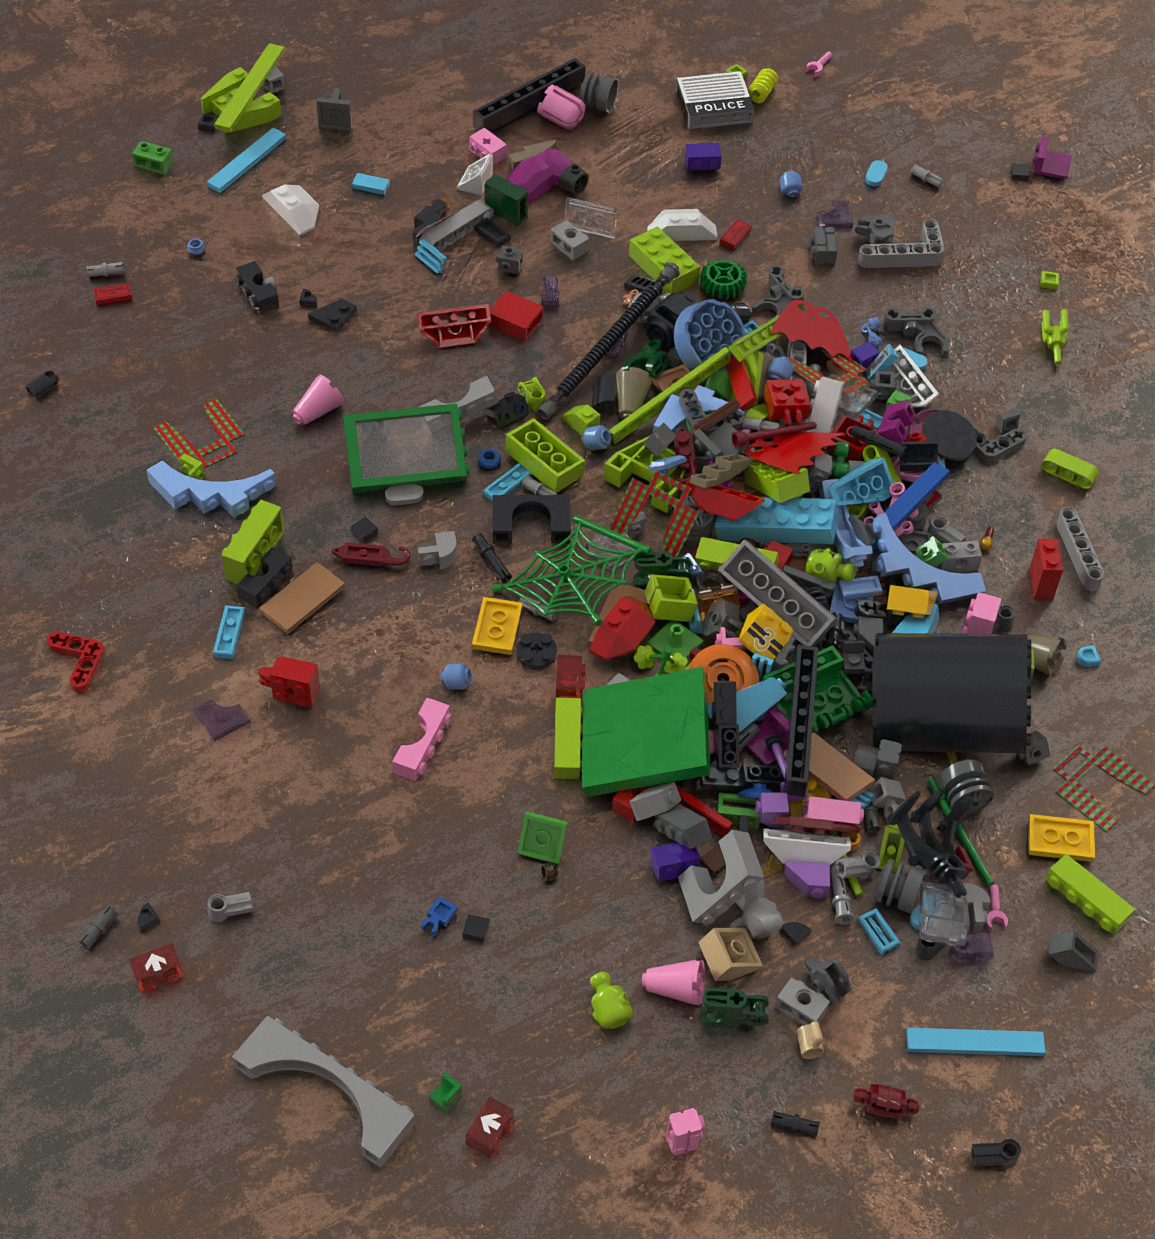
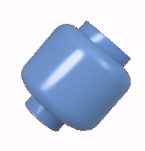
(791, 183)
(780, 369)
(596, 438)
(456, 676)

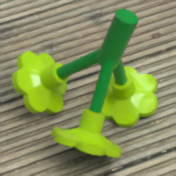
(670, 664)

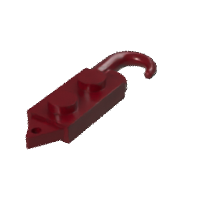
(685, 447)
(369, 555)
(818, 826)

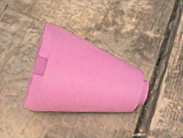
(317, 401)
(677, 981)

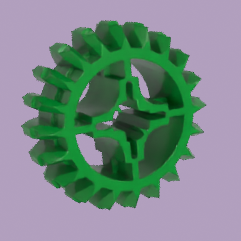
(723, 279)

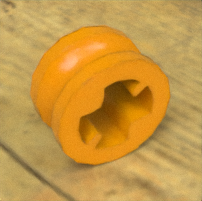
(855, 844)

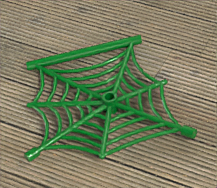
(567, 574)

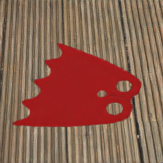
(818, 333)
(792, 449)

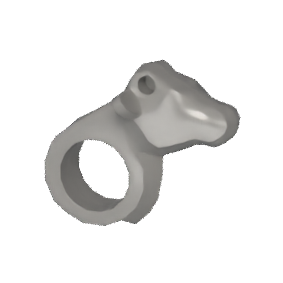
(759, 914)

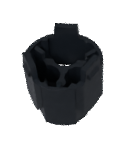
(664, 317)

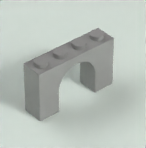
(742, 874)

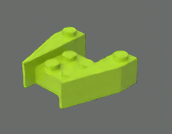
(259, 110)
(637, 460)

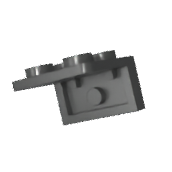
(718, 442)

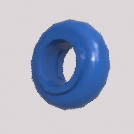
(489, 464)

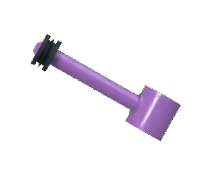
(774, 744)

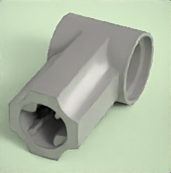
(943, 532)
(858, 866)
(229, 905)

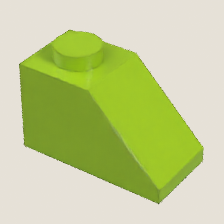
(581, 418)
(891, 846)

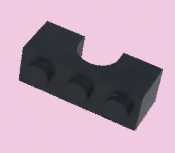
(261, 296)
(257, 589)

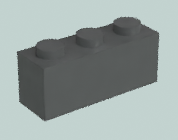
(683, 826)

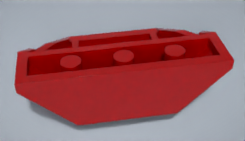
(454, 325)
(724, 501)
(622, 629)

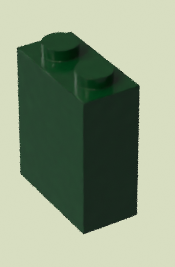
(506, 199)

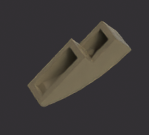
(528, 151)

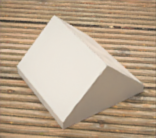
(477, 175)

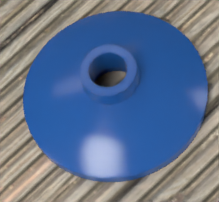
(756, 791)

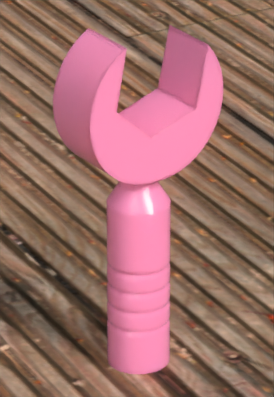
(818, 66)
(995, 914)

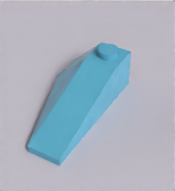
(863, 484)

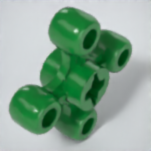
(839, 467)

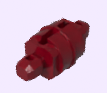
(886, 1101)

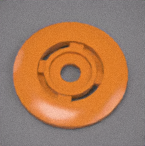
(737, 667)

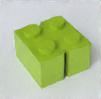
(671, 598)

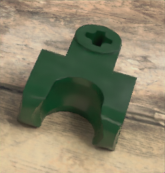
(649, 359)
(659, 564)
(733, 1008)

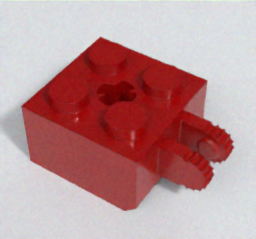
(787, 400)
(856, 445)
(292, 681)

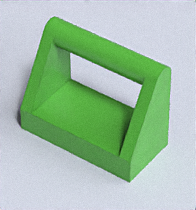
(733, 813)

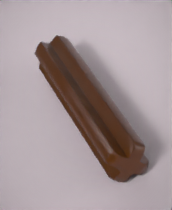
(717, 415)

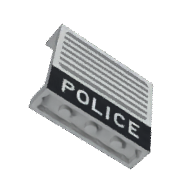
(716, 100)

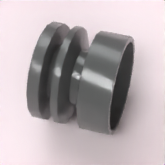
(599, 91)
(702, 527)
(967, 781)
(899, 885)

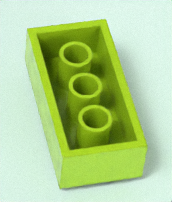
(656, 249)
(544, 455)
(253, 541)

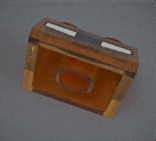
(709, 595)

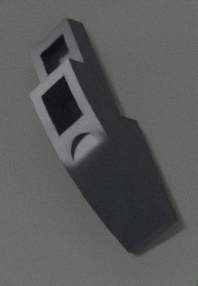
(725, 724)
(738, 779)

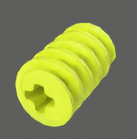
(762, 85)

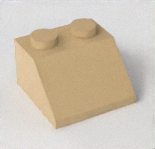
(729, 953)

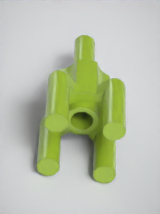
(1055, 335)

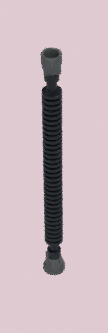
(610, 338)

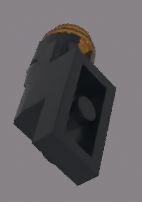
(428, 215)

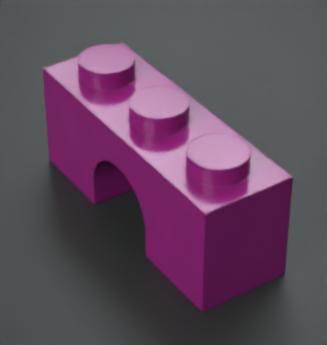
(895, 420)

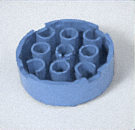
(706, 330)

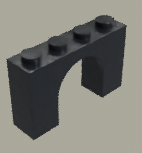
(552, 507)

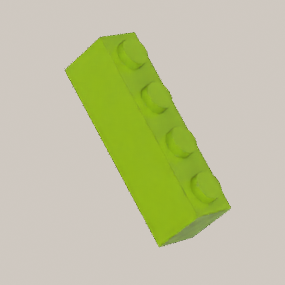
(714, 553)
(567, 738)
(1090, 894)

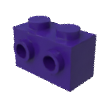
(703, 156)
(672, 860)

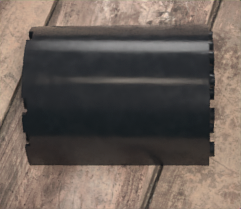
(952, 692)

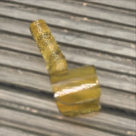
(771, 865)

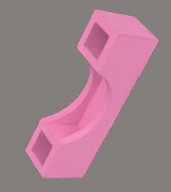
(412, 758)

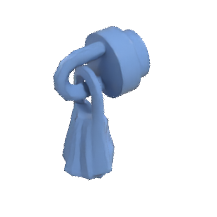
(874, 340)

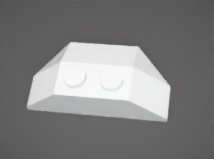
(294, 207)
(685, 225)
(912, 380)
(805, 846)

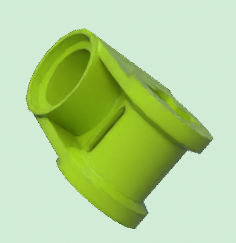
(533, 393)

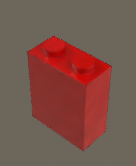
(515, 315)
(1046, 568)

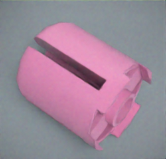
(561, 108)

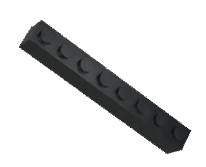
(527, 96)
(801, 721)

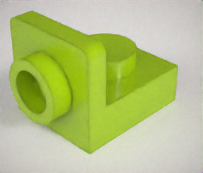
(192, 467)

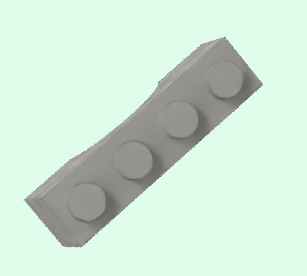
(480, 396)

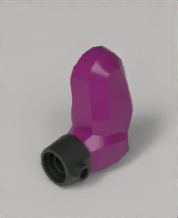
(548, 170)

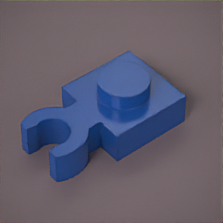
(439, 913)

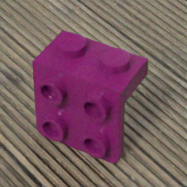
(1051, 162)
(774, 723)

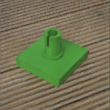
(676, 636)
(542, 837)

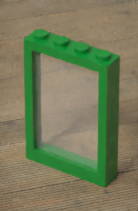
(405, 447)

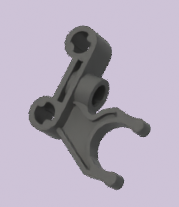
(780, 293)
(917, 324)

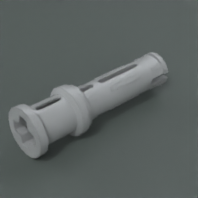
(841, 900)

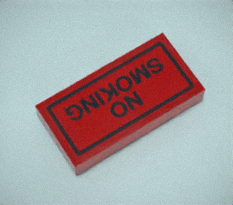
(735, 234)
(112, 294)

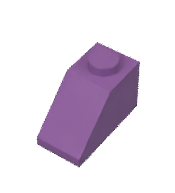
(771, 806)
(809, 877)

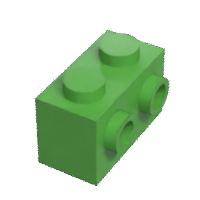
(152, 157)

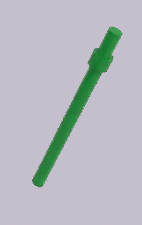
(963, 836)

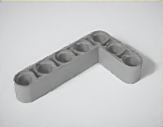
(906, 254)

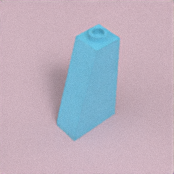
(919, 625)
(755, 700)

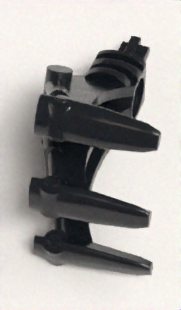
(927, 850)

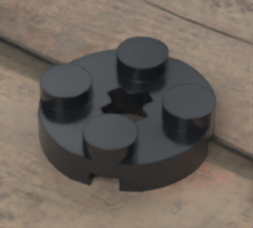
(536, 641)

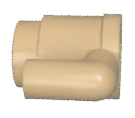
(810, 1040)

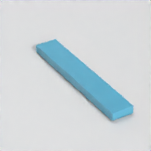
(246, 160)
(975, 1041)

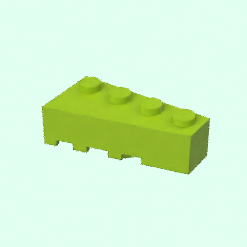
(776, 482)

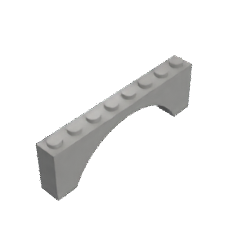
(277, 1048)

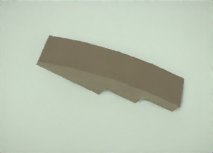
(722, 471)

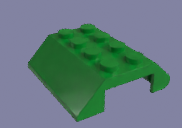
(834, 692)

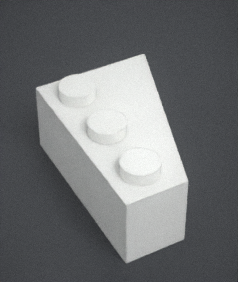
(825, 404)

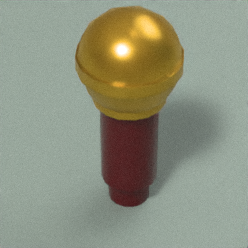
(987, 543)

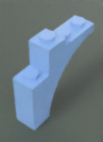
(674, 417)

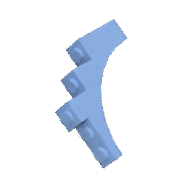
(207, 495)
(846, 538)
(918, 574)

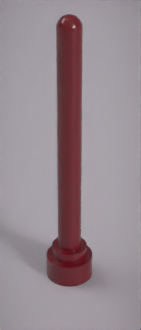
(739, 438)

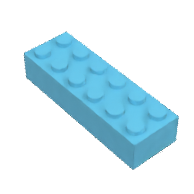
(785, 522)

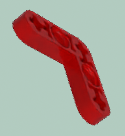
(84, 654)

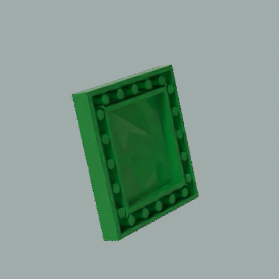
(645, 732)

